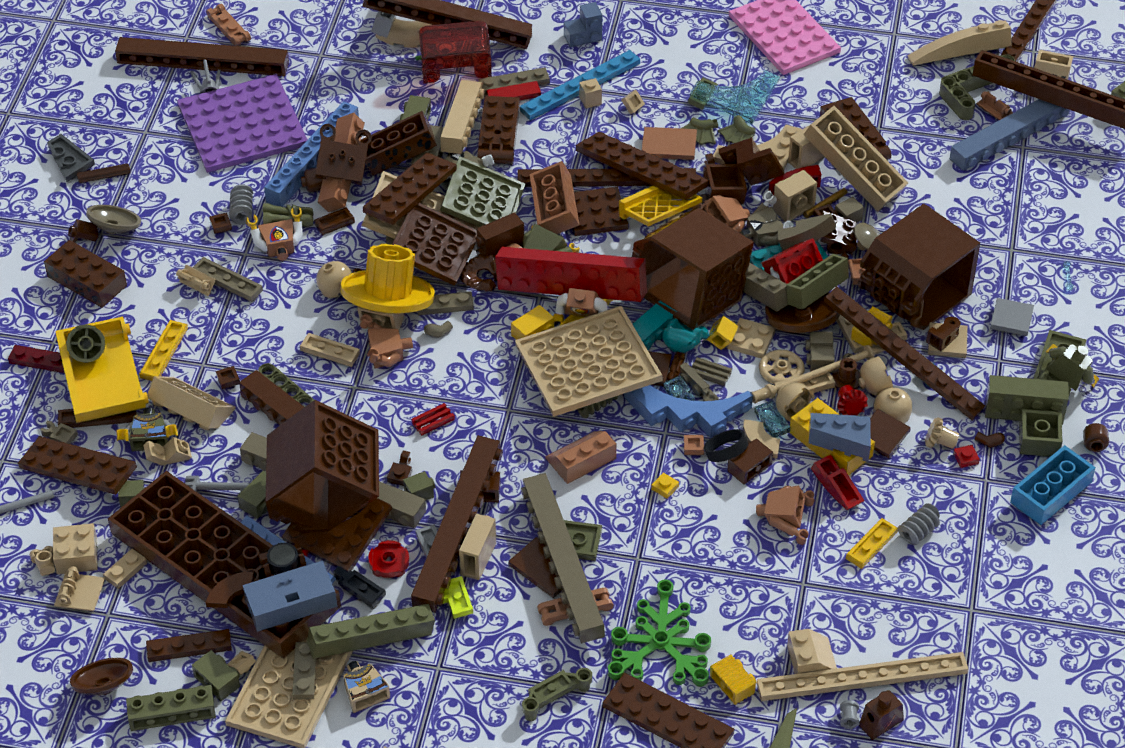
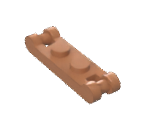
(228, 25)
(560, 610)

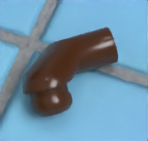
(991, 440)

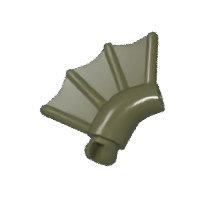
(704, 130)
(738, 131)

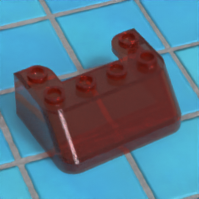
(454, 47)

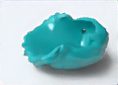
(682, 338)

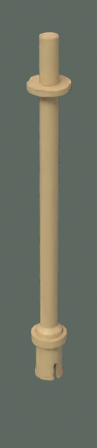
(769, 391)

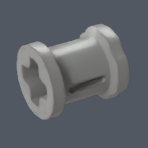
(849, 714)

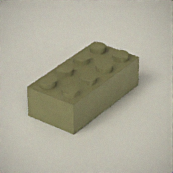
(1010, 395)

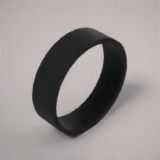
(727, 453)

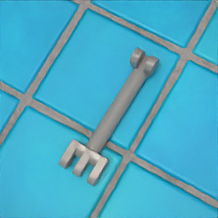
(195, 484)

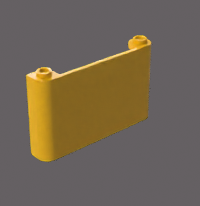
(107, 384)

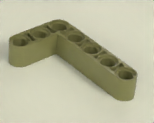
(955, 90)

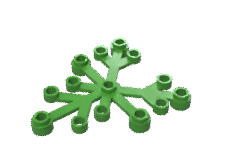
(653, 641)

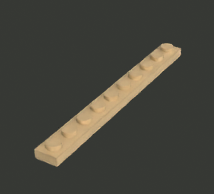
(862, 676)

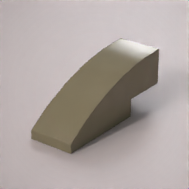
(806, 229)

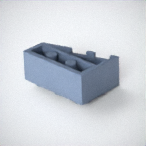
(841, 433)

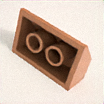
(583, 455)

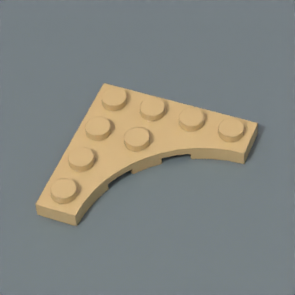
(778, 144)

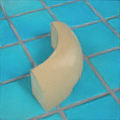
(404, 33)

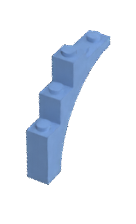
(684, 414)

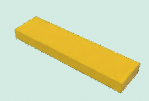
(163, 350)

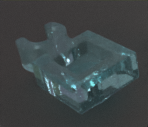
(678, 388)

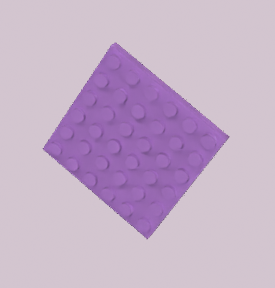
(242, 123)

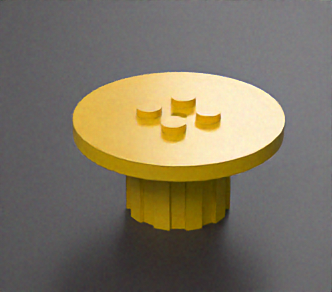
(388, 282)

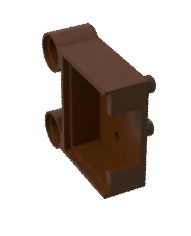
(342, 159)

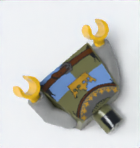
(147, 427)

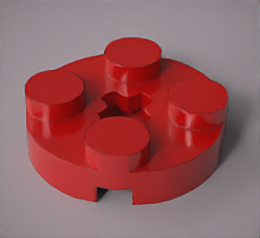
(392, 568)

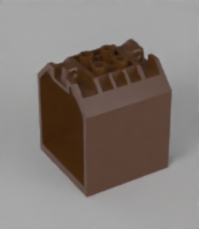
(695, 266)
(920, 267)
(320, 468)

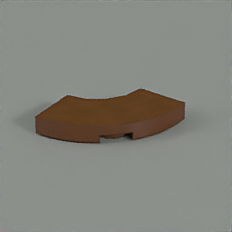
(228, 589)

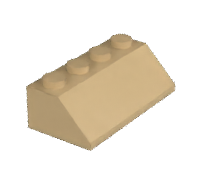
(189, 402)

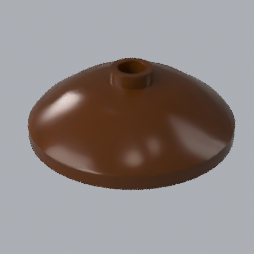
(101, 676)

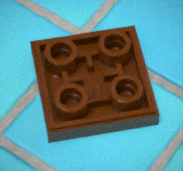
(887, 432)

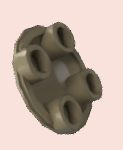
(865, 235)

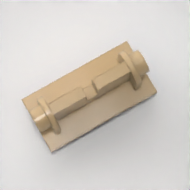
(196, 279)

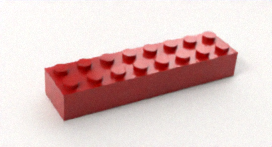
(558, 271)

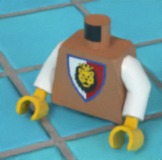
(277, 237)
(578, 303)

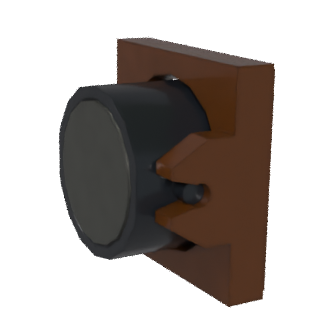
(282, 558)

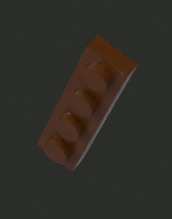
(188, 645)

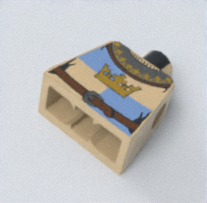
(364, 686)

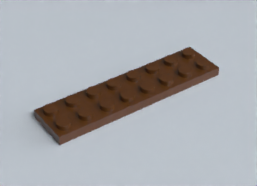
(642, 165)

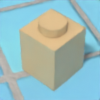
(590, 93)

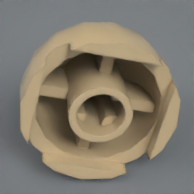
(330, 278)
(874, 376)
(792, 399)
(894, 403)

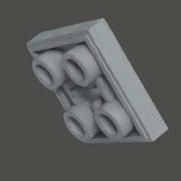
(1012, 317)

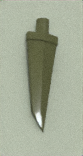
(785, 732)

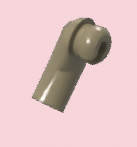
(437, 330)

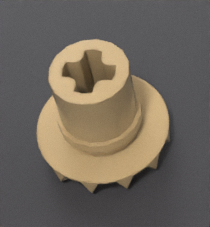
(940, 435)

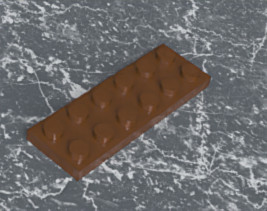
(409, 188)
(77, 465)
(665, 715)

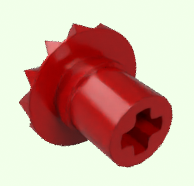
(851, 401)

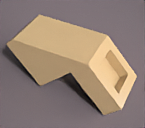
(172, 452)

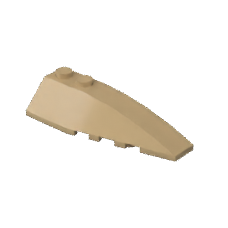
(964, 42)

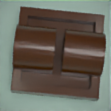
(842, 237)

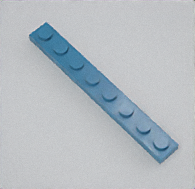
(571, 88)

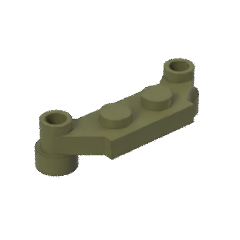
(554, 688)

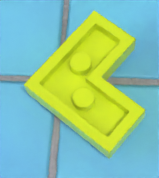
(458, 598)

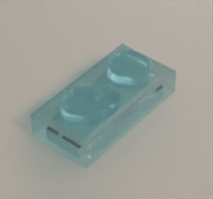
(772, 420)

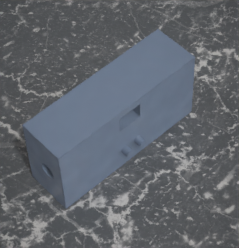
(290, 595)

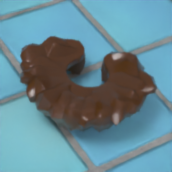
(471, 269)

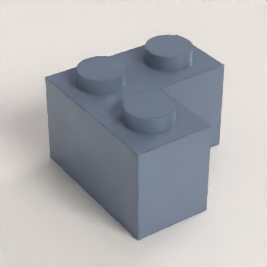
(586, 28)

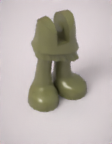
(277, 213)

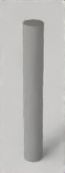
(26, 501)

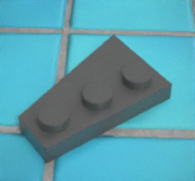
(69, 157)

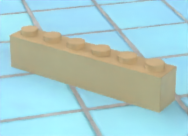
(462, 117)

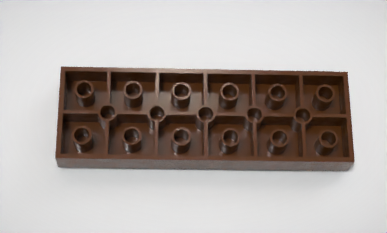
(200, 548)

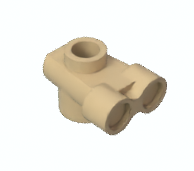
(43, 560)

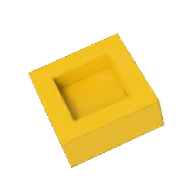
(665, 485)

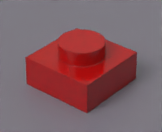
(966, 456)

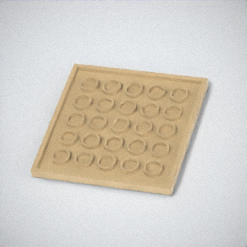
(588, 361)

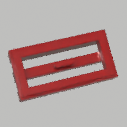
(431, 417)

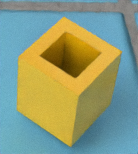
(722, 332)

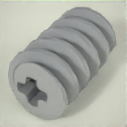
(241, 204)
(920, 524)

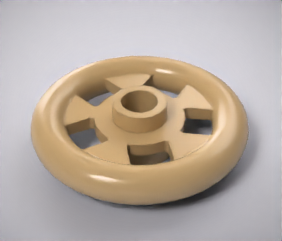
(793, 358)

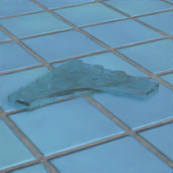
(740, 100)

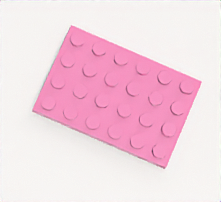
(784, 33)

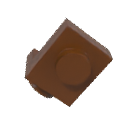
(83, 230)

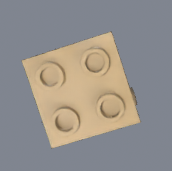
(79, 590)

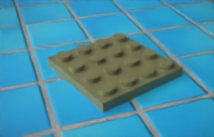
(480, 194)

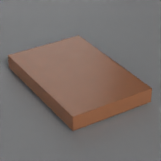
(670, 142)

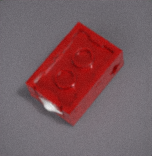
(793, 261)

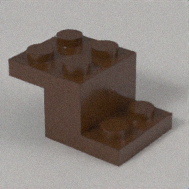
(755, 164)

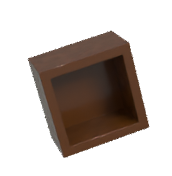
(725, 181)

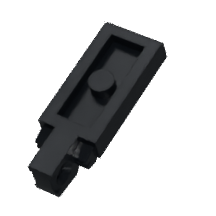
(359, 586)

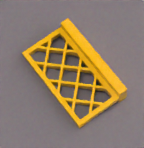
(645, 200)

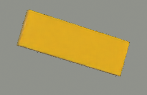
(871, 543)

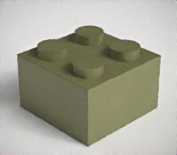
(1040, 432)

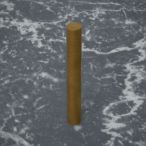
(828, 200)

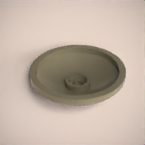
(113, 218)

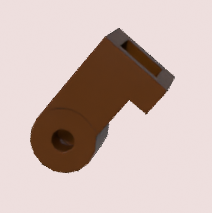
(945, 334)

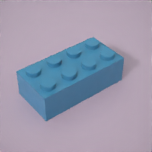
(1052, 485)

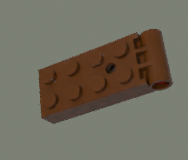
(860, 121)
(499, 128)

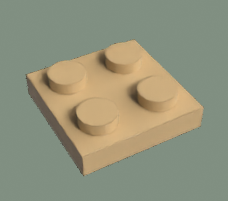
(752, 338)

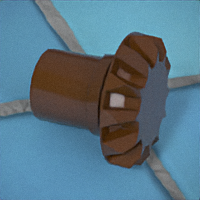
(846, 374)

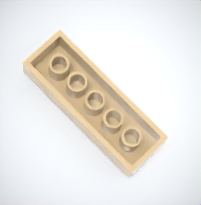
(855, 158)

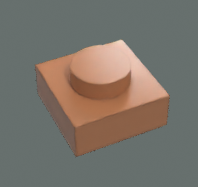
(693, 445)

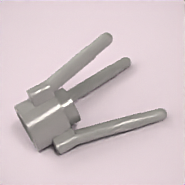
(208, 83)

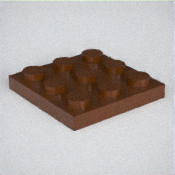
(598, 211)

